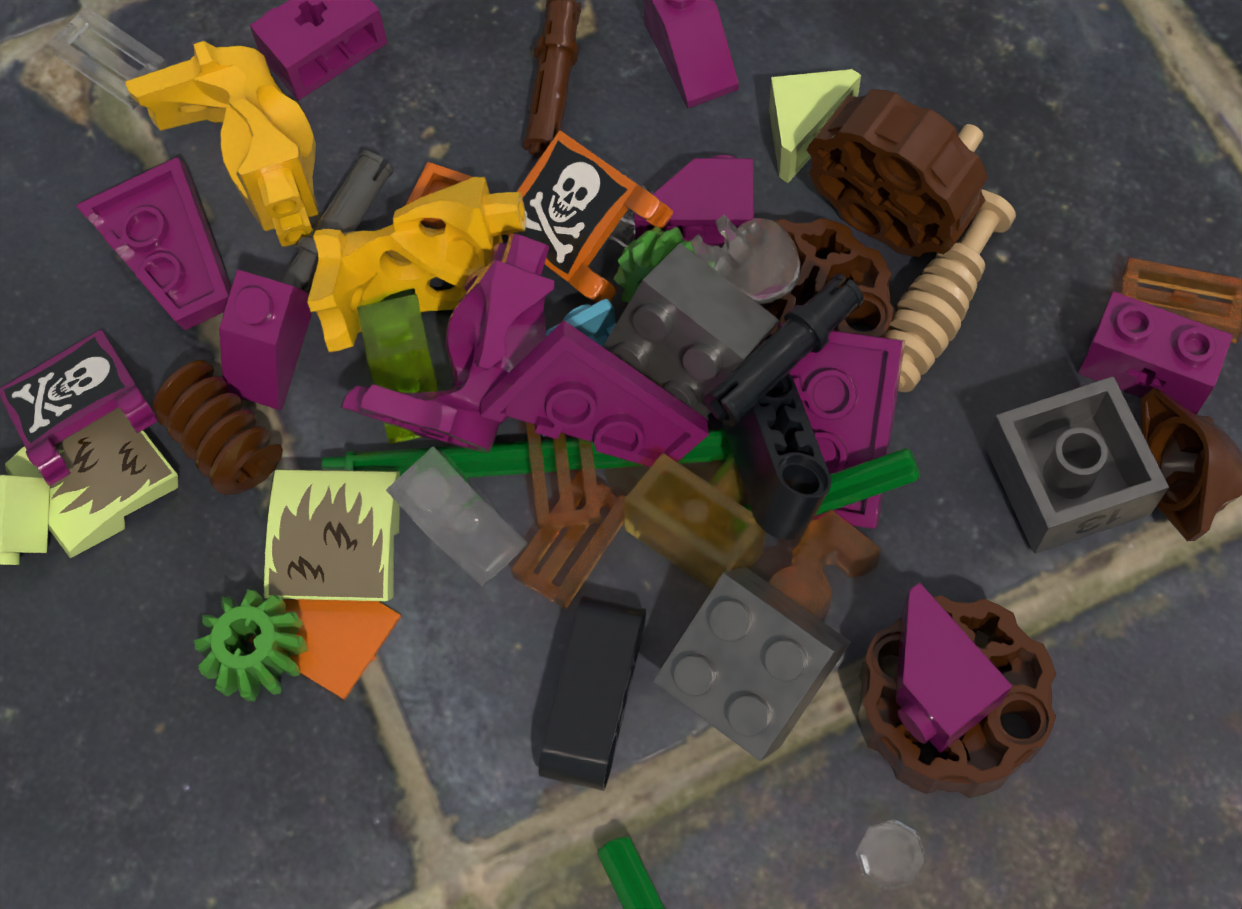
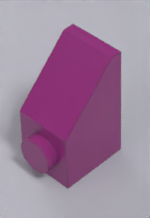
(692, 47)
(703, 194)
(262, 337)
(942, 674)

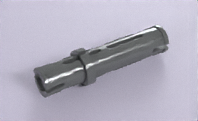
(342, 214)

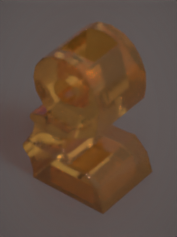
(830, 543)

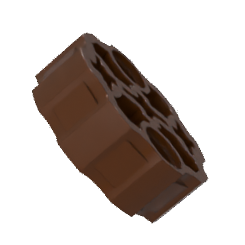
(897, 173)
(844, 256)
(990, 750)

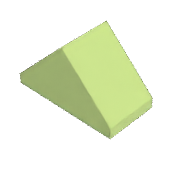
(801, 108)

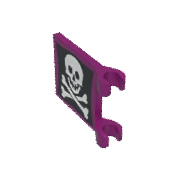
(69, 396)

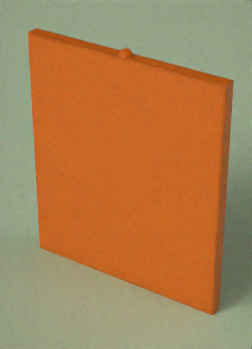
(340, 639)

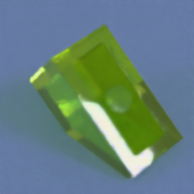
(398, 351)

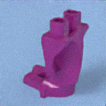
(485, 339)

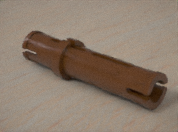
(555, 56)

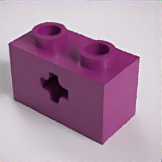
(317, 40)
(1155, 350)

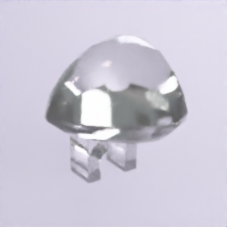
(755, 258)

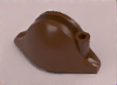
(1196, 461)

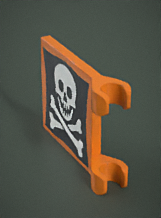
(574, 207)

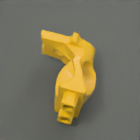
(263, 131)
(371, 265)

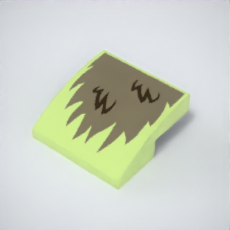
(109, 478)
(331, 535)

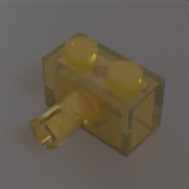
(693, 520)

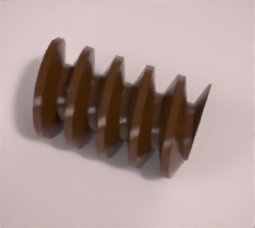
(215, 429)

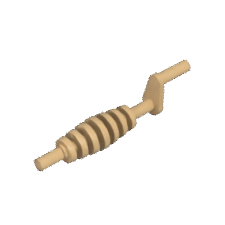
(940, 297)

